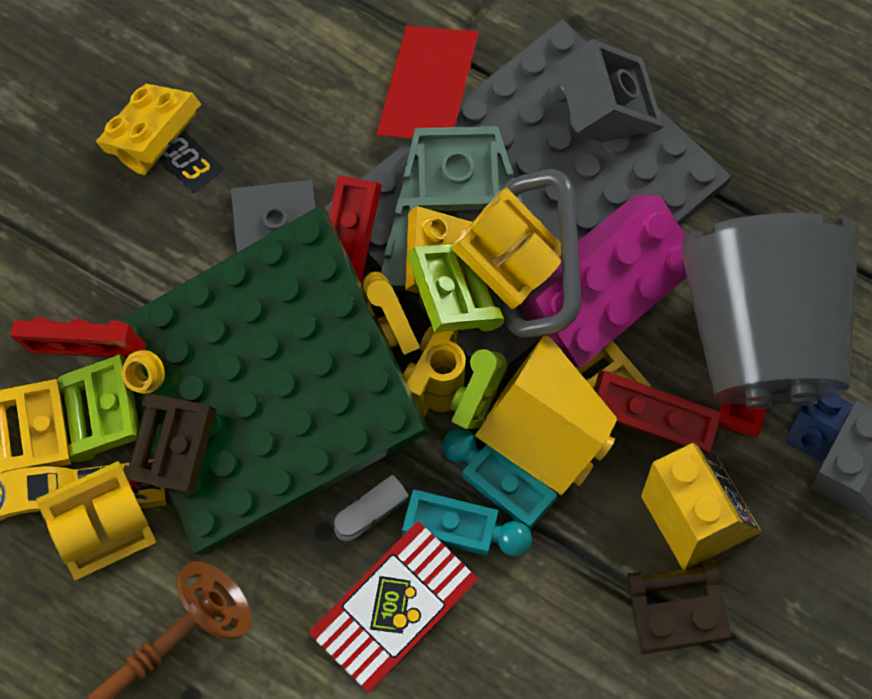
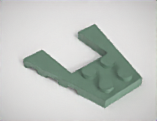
(445, 173)

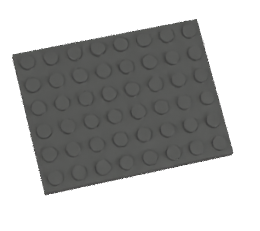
(538, 135)

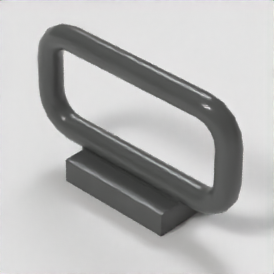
(569, 257)

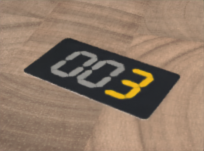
(190, 162)

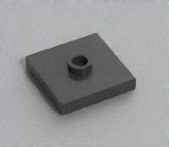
(267, 208)

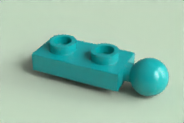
(499, 478)
(466, 525)

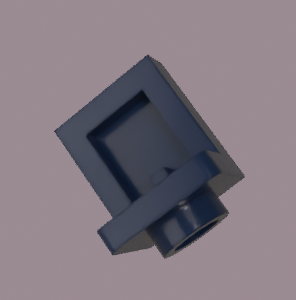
(819, 426)

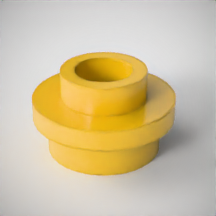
(134, 377)

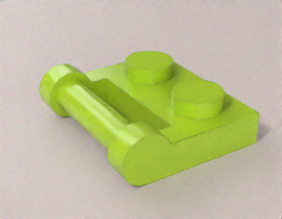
(446, 292)
(474, 401)
(109, 405)

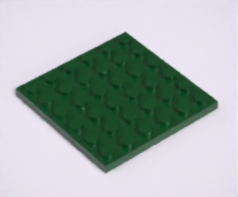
(291, 367)

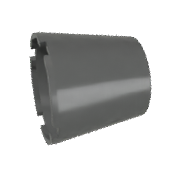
(775, 306)

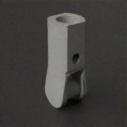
(370, 509)

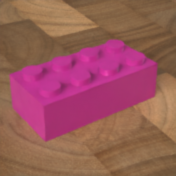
(623, 273)

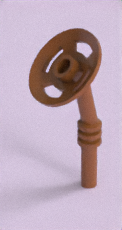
(200, 612)

